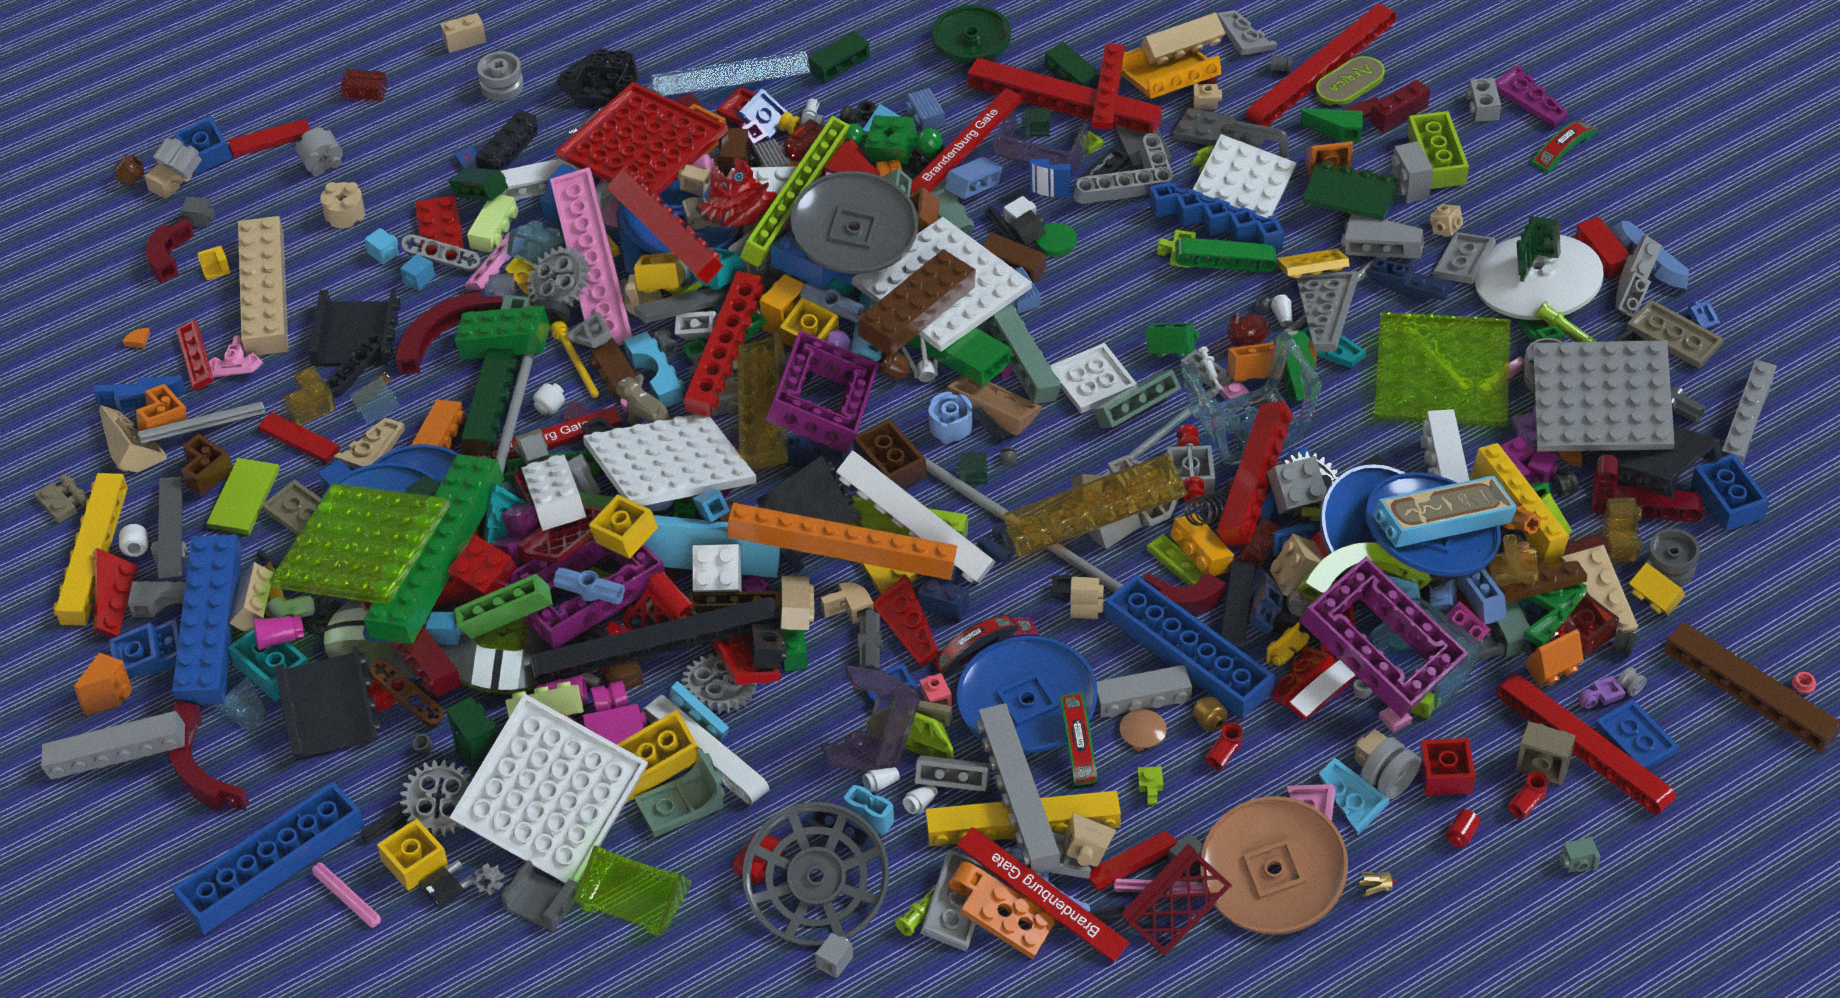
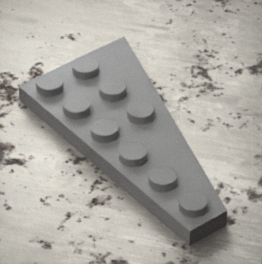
(1326, 305)

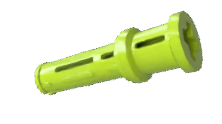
(1556, 318)
(915, 915)

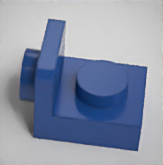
(1702, 314)

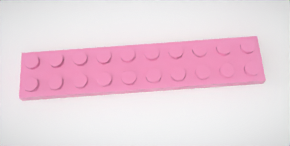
(586, 232)

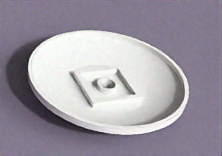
(1562, 282)

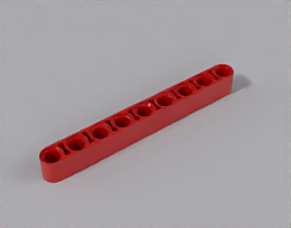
(1588, 744)

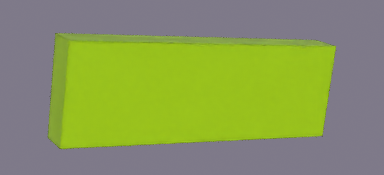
(1175, 559)

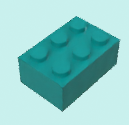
(260, 664)

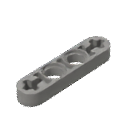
(442, 249)

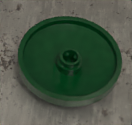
(971, 33)

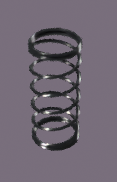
(1209, 508)

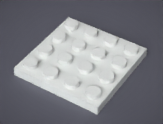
(1245, 176)

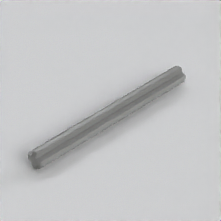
(201, 422)

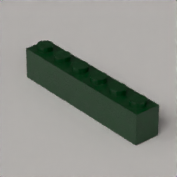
(488, 402)

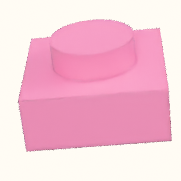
(1233, 390)

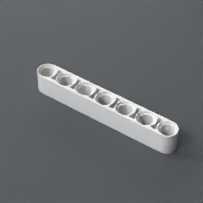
(735, 773)

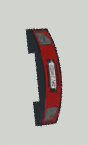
(970, 640)

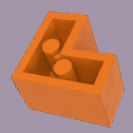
(160, 409)

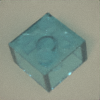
(533, 240)

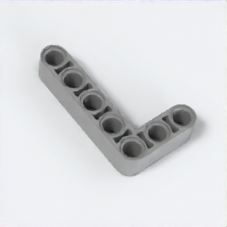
(1127, 183)

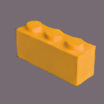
(1202, 546)

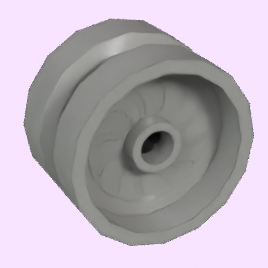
(500, 76)
(1391, 767)

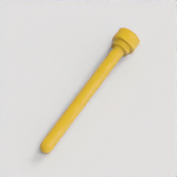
(559, 330)

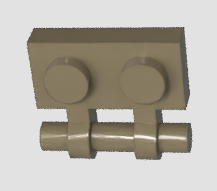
(56, 502)

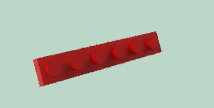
(1108, 86)

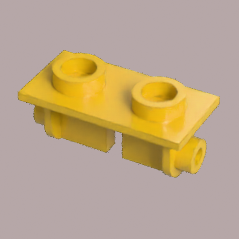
(1280, 651)

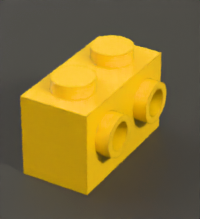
(1656, 589)

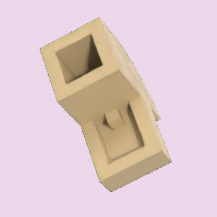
(635, 297)
(850, 598)

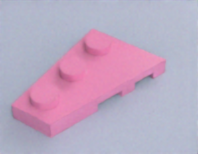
(1316, 795)

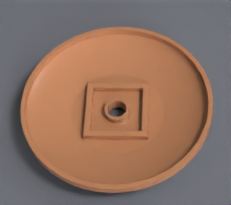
(1281, 834)

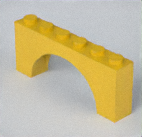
(1551, 536)

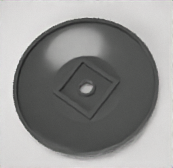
(857, 199)

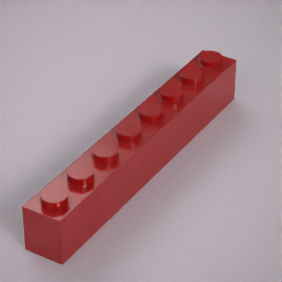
(664, 226)
(1251, 479)

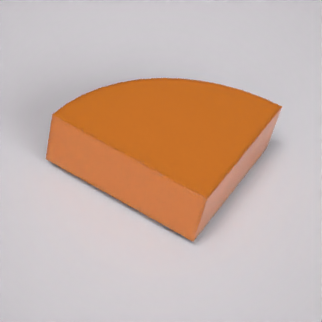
(137, 338)
(1572, 457)

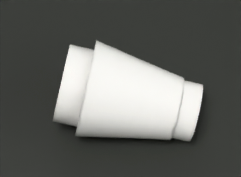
(1282, 309)
(879, 779)
(918, 799)

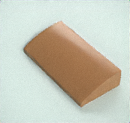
(1005, 407)

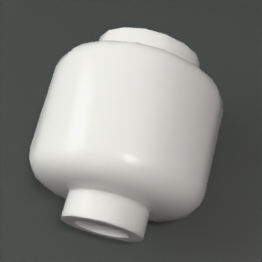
(548, 399)
(133, 540)

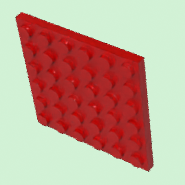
(642, 136)

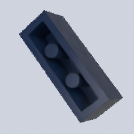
(850, 829)

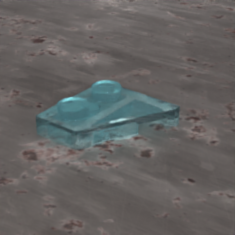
(243, 705)

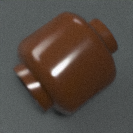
(128, 170)
(894, 367)

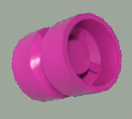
(609, 698)

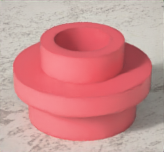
(1801, 679)

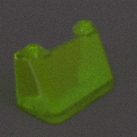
(631, 890)

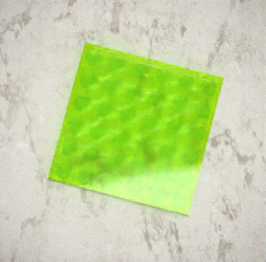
(1443, 366)
(360, 543)

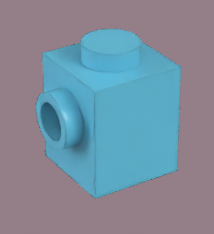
(382, 246)

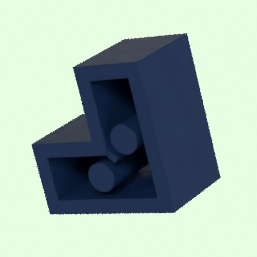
(943, 597)

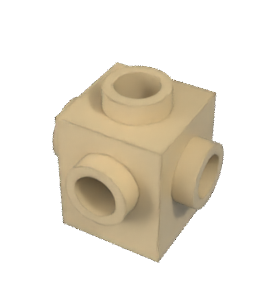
(1446, 220)

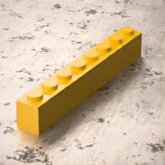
(95, 532)
(952, 823)

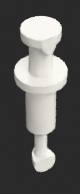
(1207, 362)

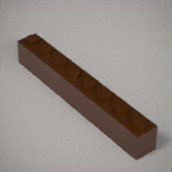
(1752, 687)

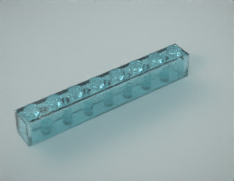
(730, 74)

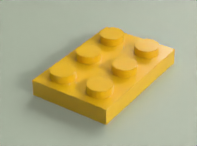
(1313, 263)

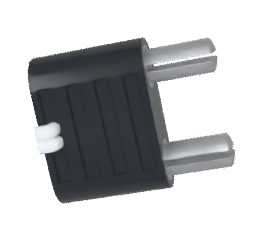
(443, 887)

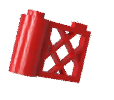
(665, 597)

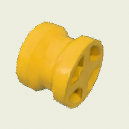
(789, 123)

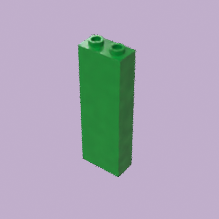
(973, 355)

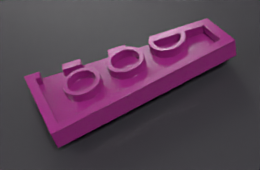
(1525, 93)

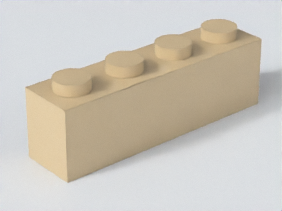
(1183, 38)
(796, 602)

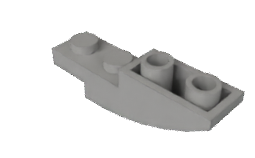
(1634, 277)

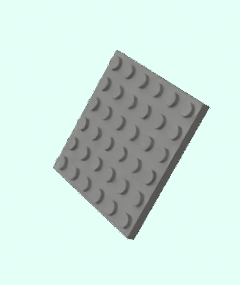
(1603, 396)

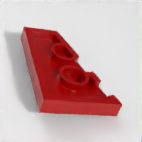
(1303, 672)

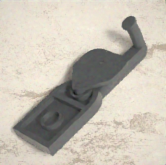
(1207, 126)

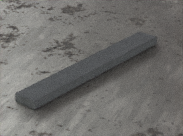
(691, 301)
(170, 527)

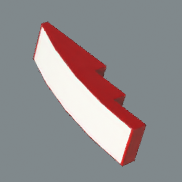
(1322, 690)

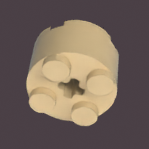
(342, 204)

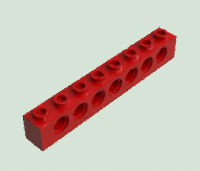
(723, 344)

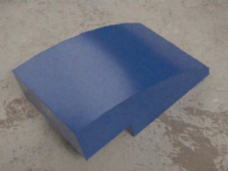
(147, 648)

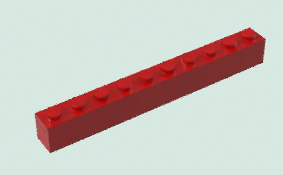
(1060, 95)

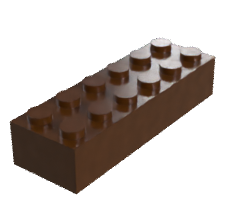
(916, 302)

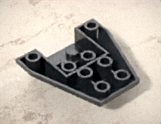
(599, 76)

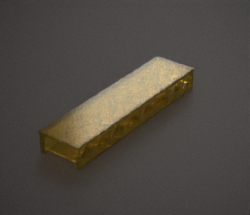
(758, 377)
(1094, 504)

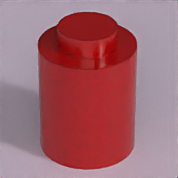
(1463, 828)

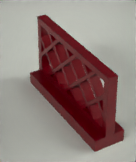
(560, 539)
(1160, 885)

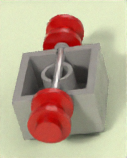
(1193, 463)

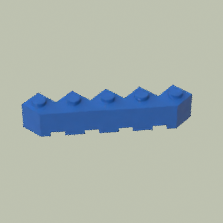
(1215, 215)

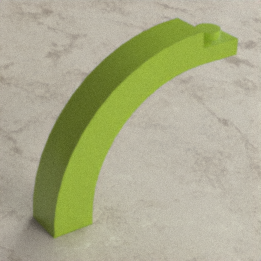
(1344, 559)

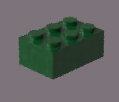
(471, 732)

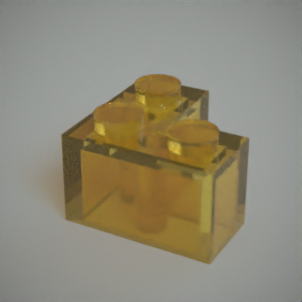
(311, 398)
(1621, 529)

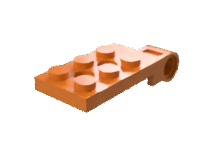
(987, 896)

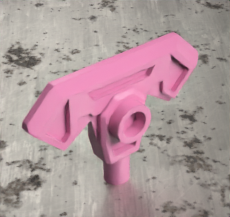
(234, 361)

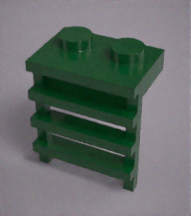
(1539, 238)

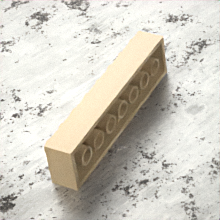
(262, 286)

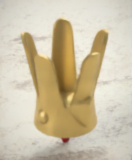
(1380, 881)

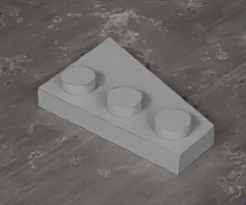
(1243, 35)

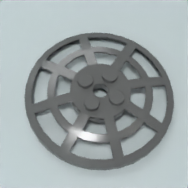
(811, 860)

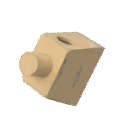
(1087, 840)

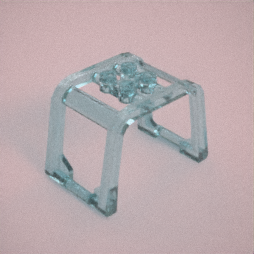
(1220, 411)

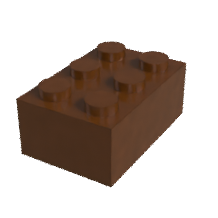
(891, 453)

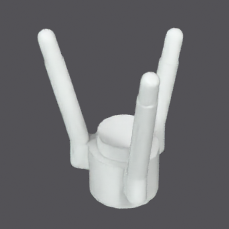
(926, 369)

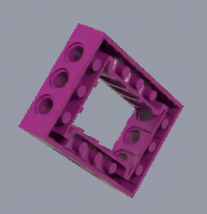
(797, 414)
(577, 613)
(1403, 616)

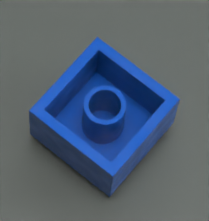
(208, 141)

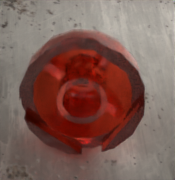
(1248, 330)

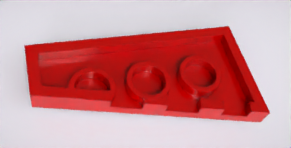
(111, 591)
(906, 619)

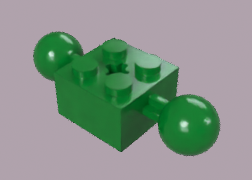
(893, 138)

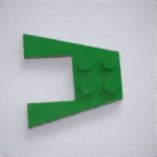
(1560, 605)

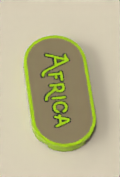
(1350, 81)

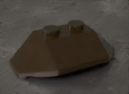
(711, 601)

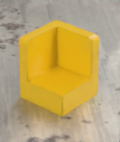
(213, 262)

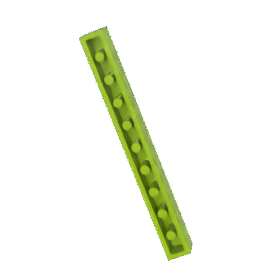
(807, 171)

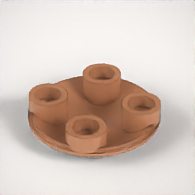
(1143, 729)

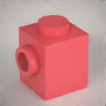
(936, 690)

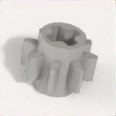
(488, 879)

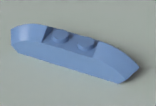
(1666, 267)

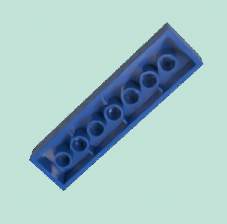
(205, 619)
(1184, 640)
(268, 857)

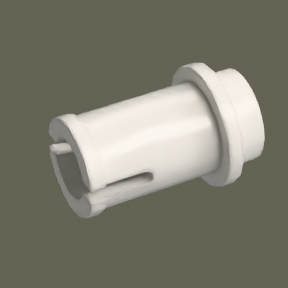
(811, 107)

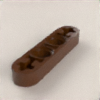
(408, 691)

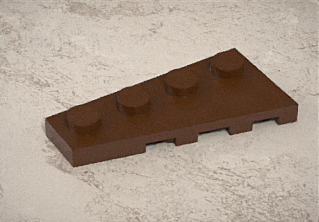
(1551, 577)

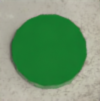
(1057, 240)

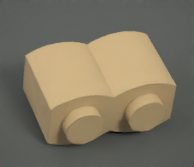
(1085, 598)

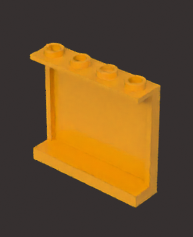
(1170, 76)

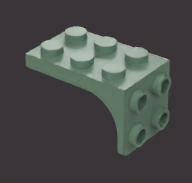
(684, 798)

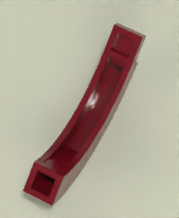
(435, 322)
(192, 777)

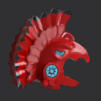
(736, 198)

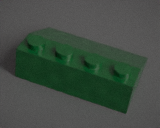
(1351, 190)

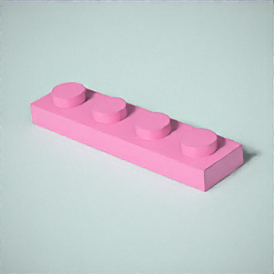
(489, 266)

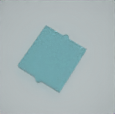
(374, 400)

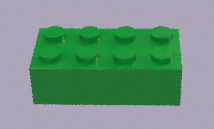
(511, 329)

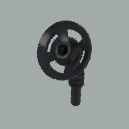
(322, 614)

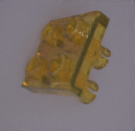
(1513, 565)

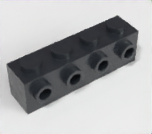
(508, 142)

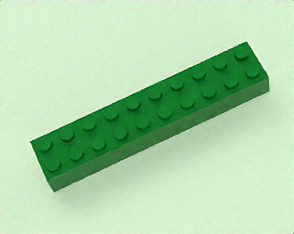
(468, 492)

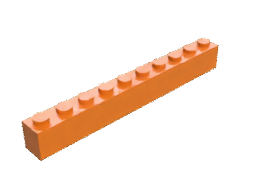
(842, 541)

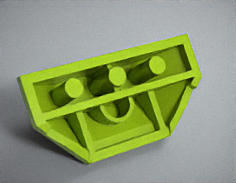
(928, 738)

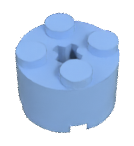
(950, 417)

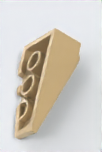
(124, 443)

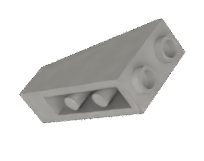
(1381, 238)

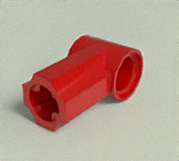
(1225, 747)
(1528, 795)

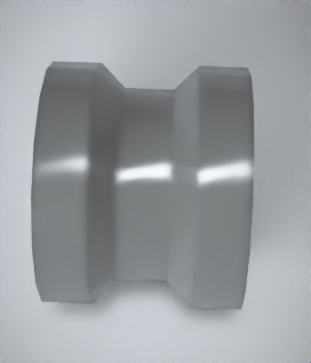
(1631, 681)

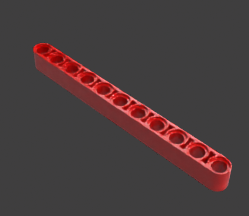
(1326, 60)

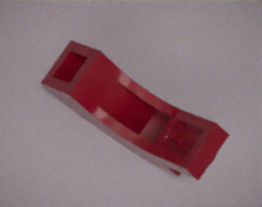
(160, 246)
(1196, 598)

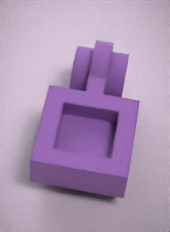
(1605, 690)

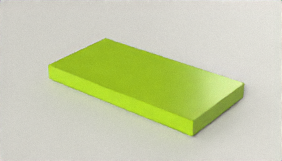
(243, 496)

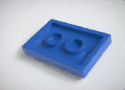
(1637, 735)

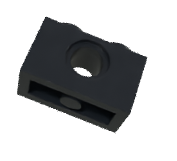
(766, 646)

